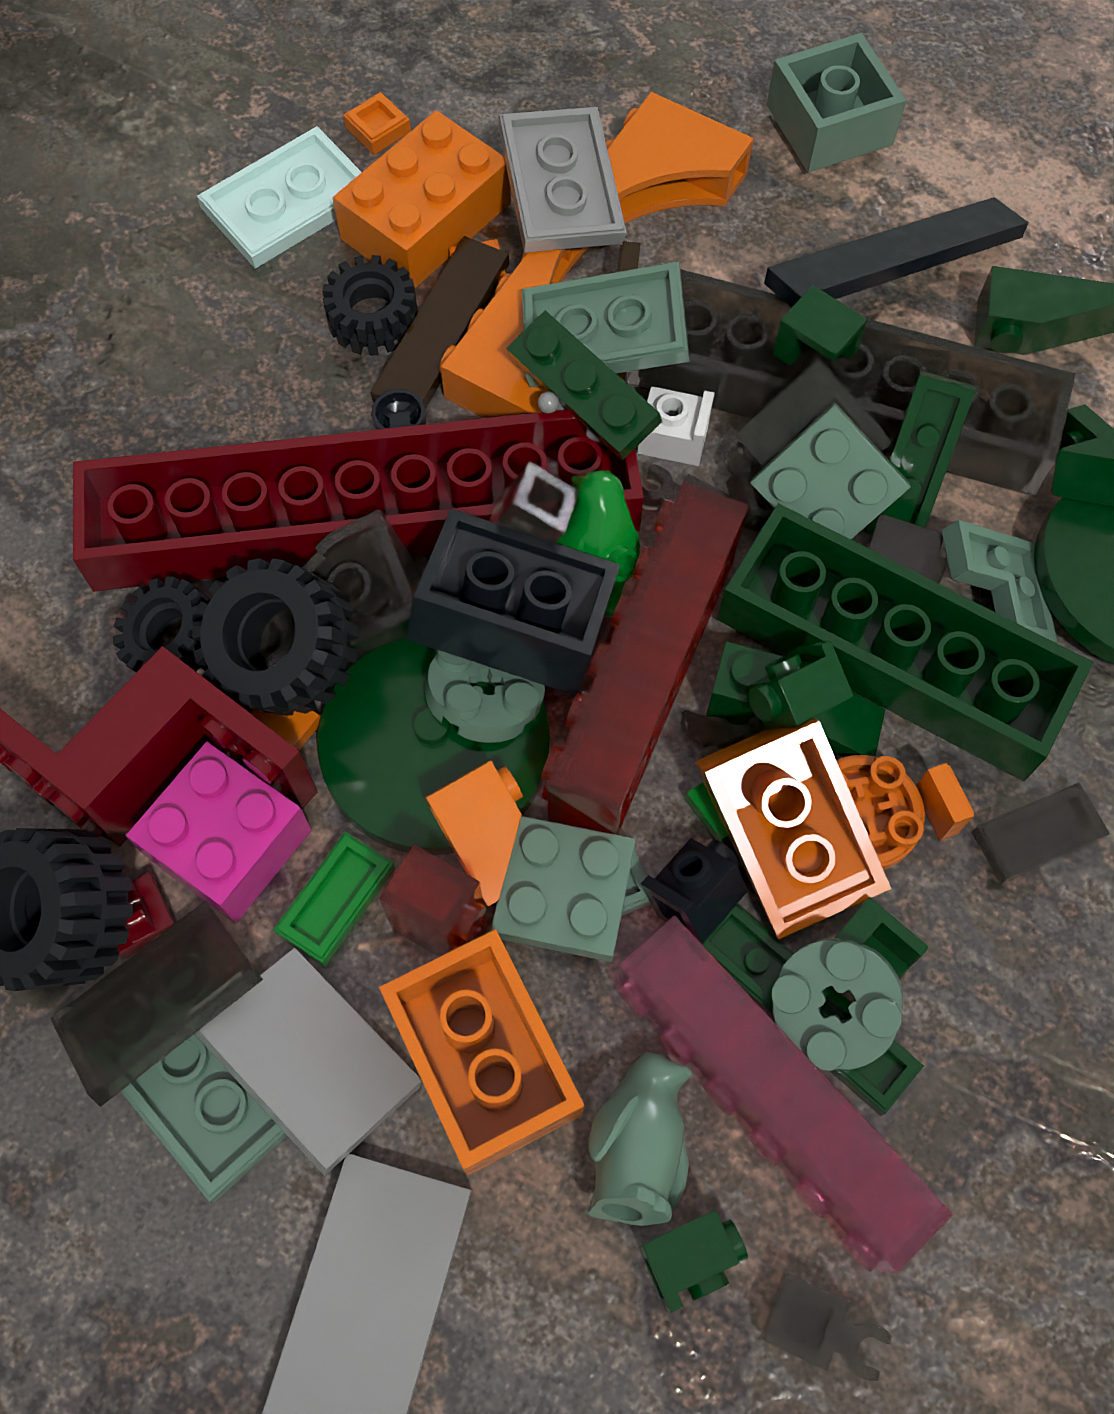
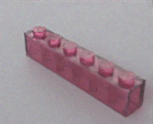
(784, 1099)

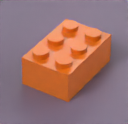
(423, 197)
(482, 1052)

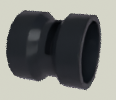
(398, 409)

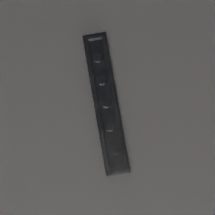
(897, 252)

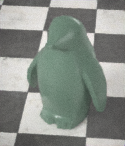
(640, 1145)

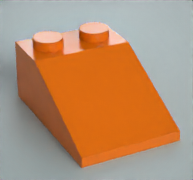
(793, 825)

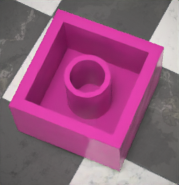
(220, 831)

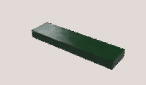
(755, 961)

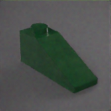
(1040, 311)
(849, 727)

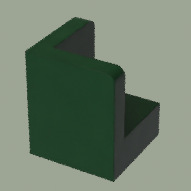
(821, 324)
(885, 934)

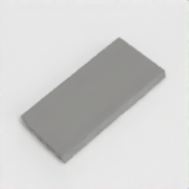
(370, 1293)

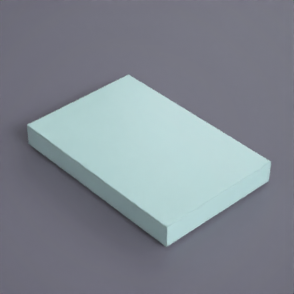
(280, 196)

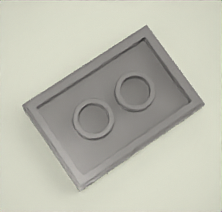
(561, 179)
(310, 1061)

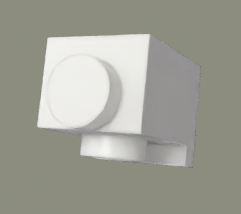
(682, 427)

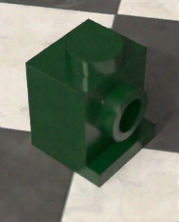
(799, 686)
(693, 1258)

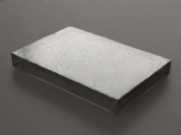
(153, 1002)

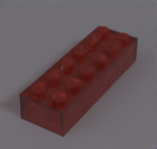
(645, 663)

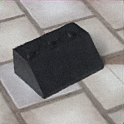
(511, 601)

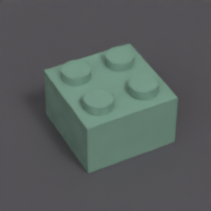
(835, 102)

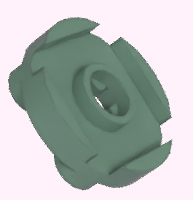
(476, 714)
(874, 1013)

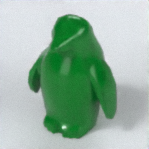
(603, 527)

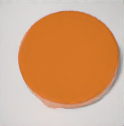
(886, 803)

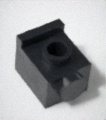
(697, 887)

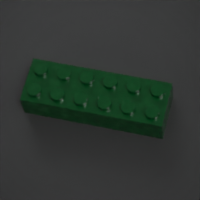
(907, 641)

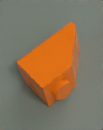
(480, 823)

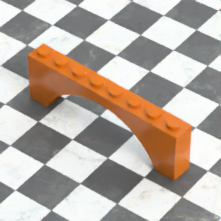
(658, 163)

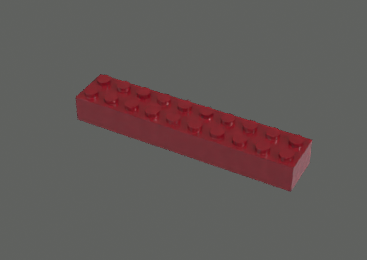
(278, 499)

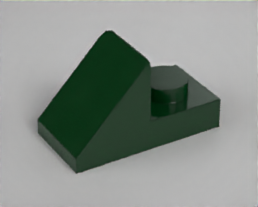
(1085, 459)

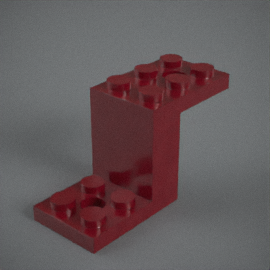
(142, 743)

